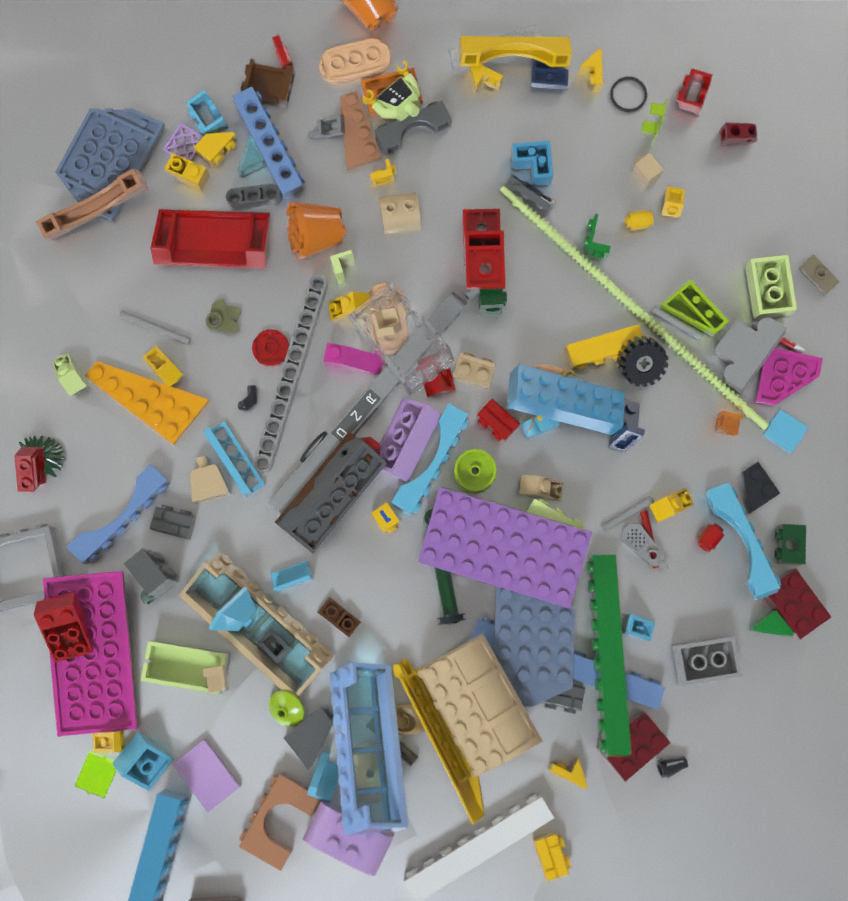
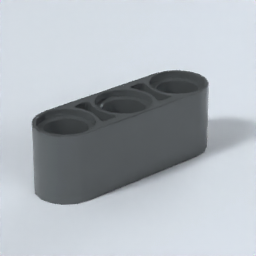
(245, 193)

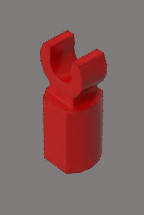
(282, 52)

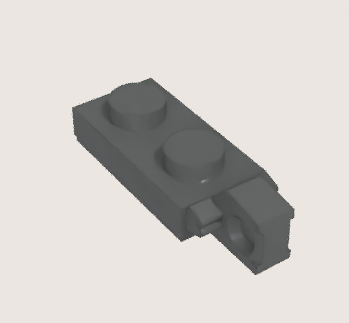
(530, 193)

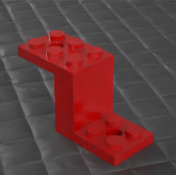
(483, 249)

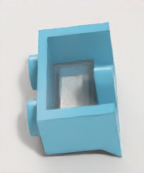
(206, 113)

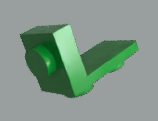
(597, 250)

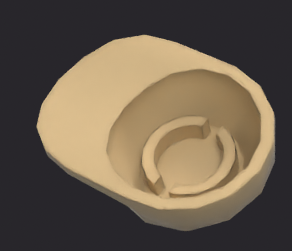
(407, 720)

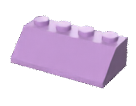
(407, 438)

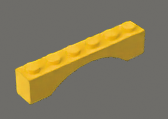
(549, 50)

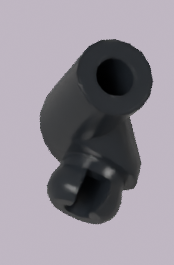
(251, 399)

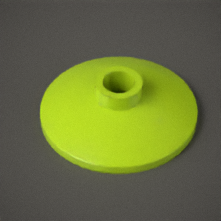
(286, 708)

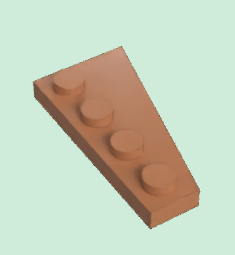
(358, 136)

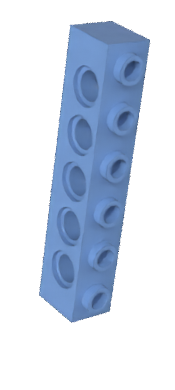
(243, 102)

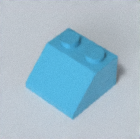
(142, 761)

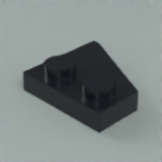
(757, 487)

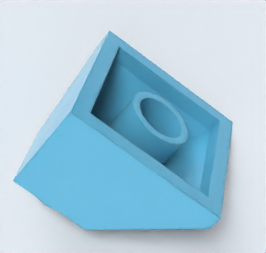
(235, 613)

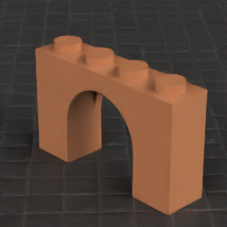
(257, 838)

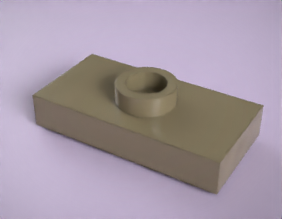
(819, 275)

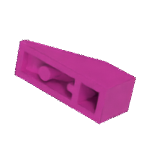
(352, 359)

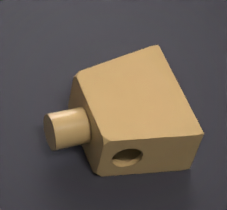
(207, 482)

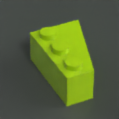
(696, 309)

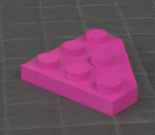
(785, 374)

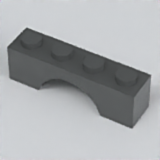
(433, 117)

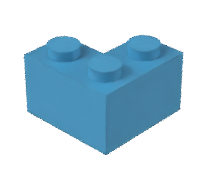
(534, 156)

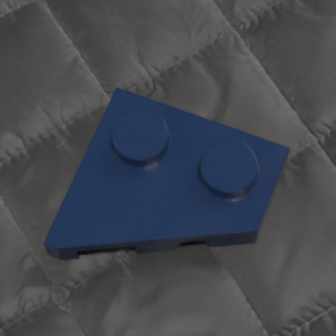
(548, 77)

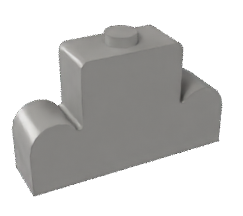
(747, 350)

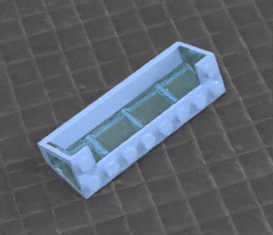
(368, 749)

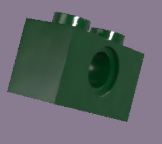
(491, 301)
(797, 535)

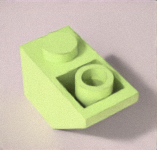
(68, 374)

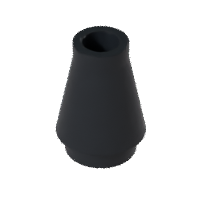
(670, 766)

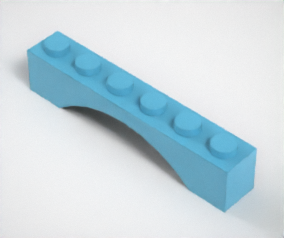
(410, 494)
(725, 505)

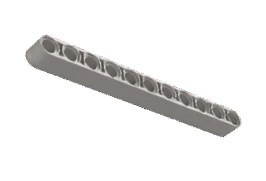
(294, 364)

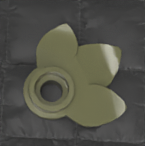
(226, 315)

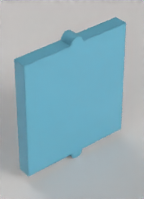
(785, 431)

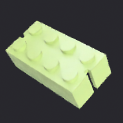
(180, 665)

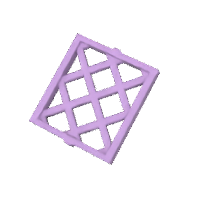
(173, 137)

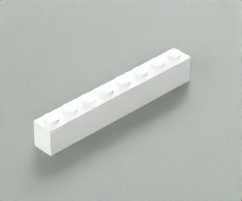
(478, 848)

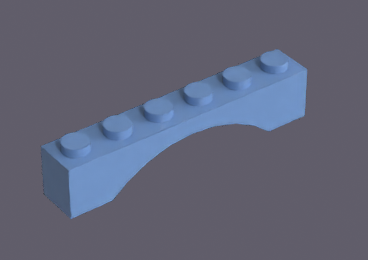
(89, 544)

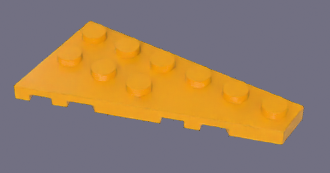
(156, 404)

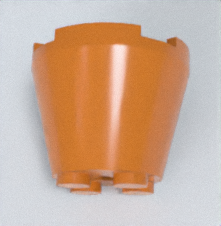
(372, 12)
(313, 228)

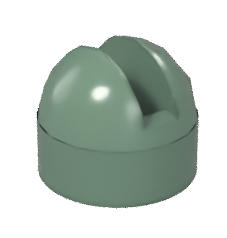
(147, 599)

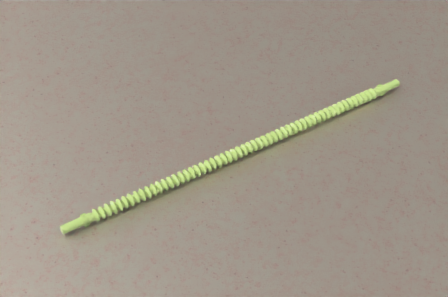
(749, 412)

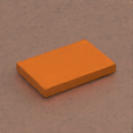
(381, 83)

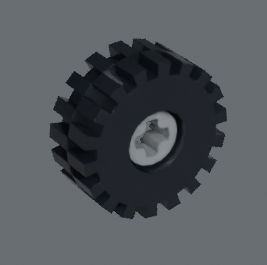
(635, 353)

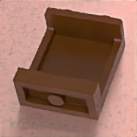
(271, 83)

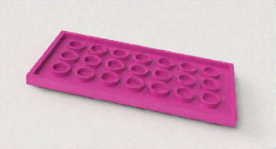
(97, 688)

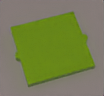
(96, 775)

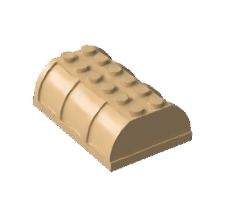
(479, 705)

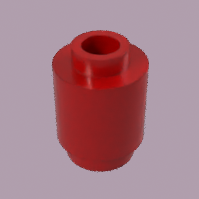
(710, 537)

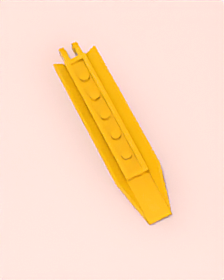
(440, 736)

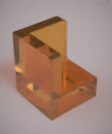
(728, 423)

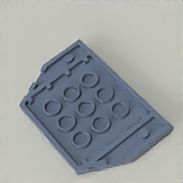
(105, 148)
(534, 645)

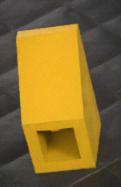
(215, 146)
(187, 172)
(346, 304)
(671, 505)

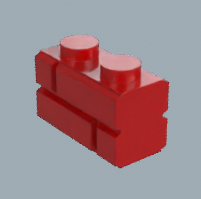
(497, 420)

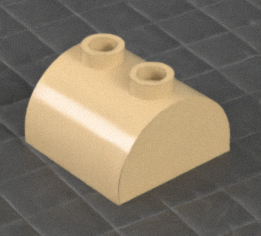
(400, 213)

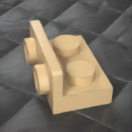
(474, 370)

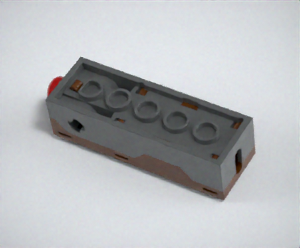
(332, 491)

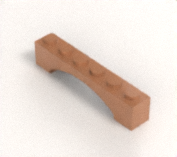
(65, 220)

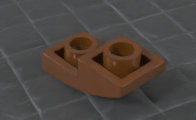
(338, 616)

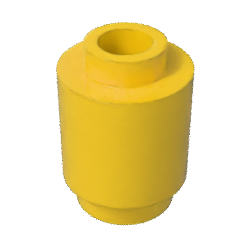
(639, 220)

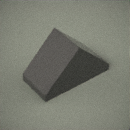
(275, 646)

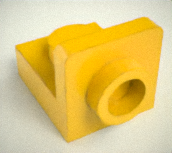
(382, 176)
(673, 201)

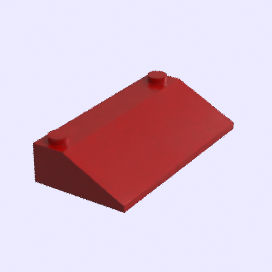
(211, 238)

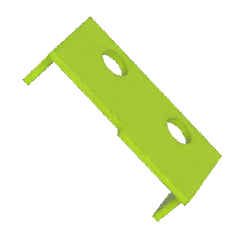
(651, 127)

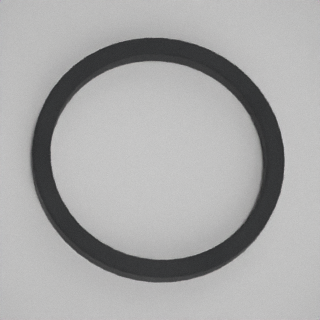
(633, 79)
(322, 435)

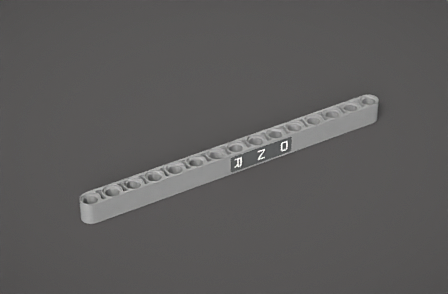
(360, 411)

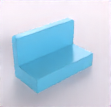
(291, 576)
(324, 779)

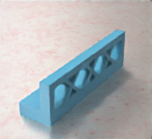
(226, 459)

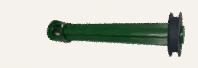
(446, 590)

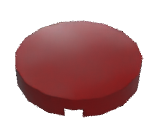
(270, 348)

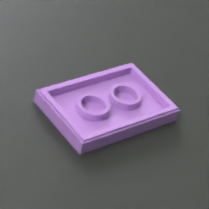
(206, 775)

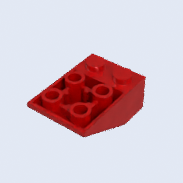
(63, 626)

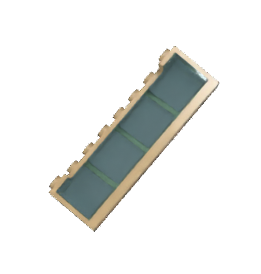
(217, 584)

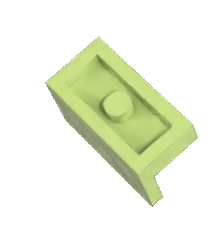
(341, 261)

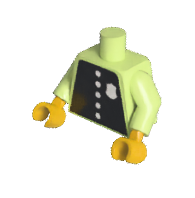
(398, 99)

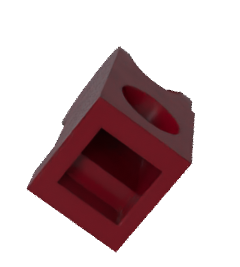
(738, 133)

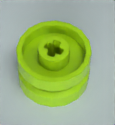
(484, 465)

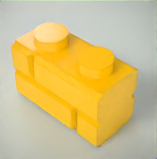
(551, 855)

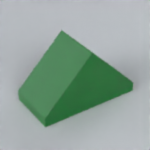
(772, 624)

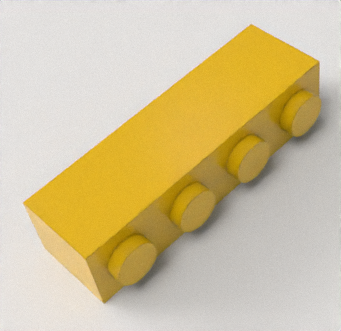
(600, 348)

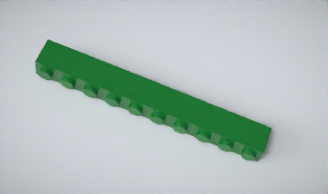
(609, 656)

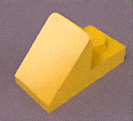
(593, 67)
(483, 74)
(108, 742)
(574, 775)

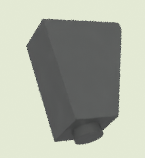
(310, 736)

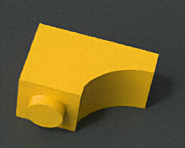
(162, 366)

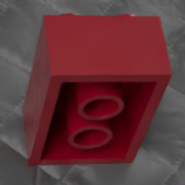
(798, 604)
(645, 743)

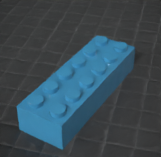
(566, 399)
(159, 846)

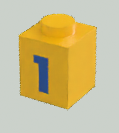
(386, 518)

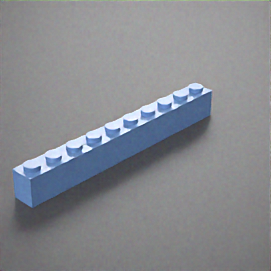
(637, 689)

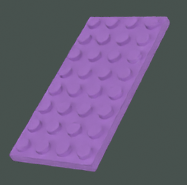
(505, 547)

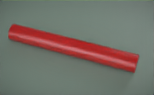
(647, 526)

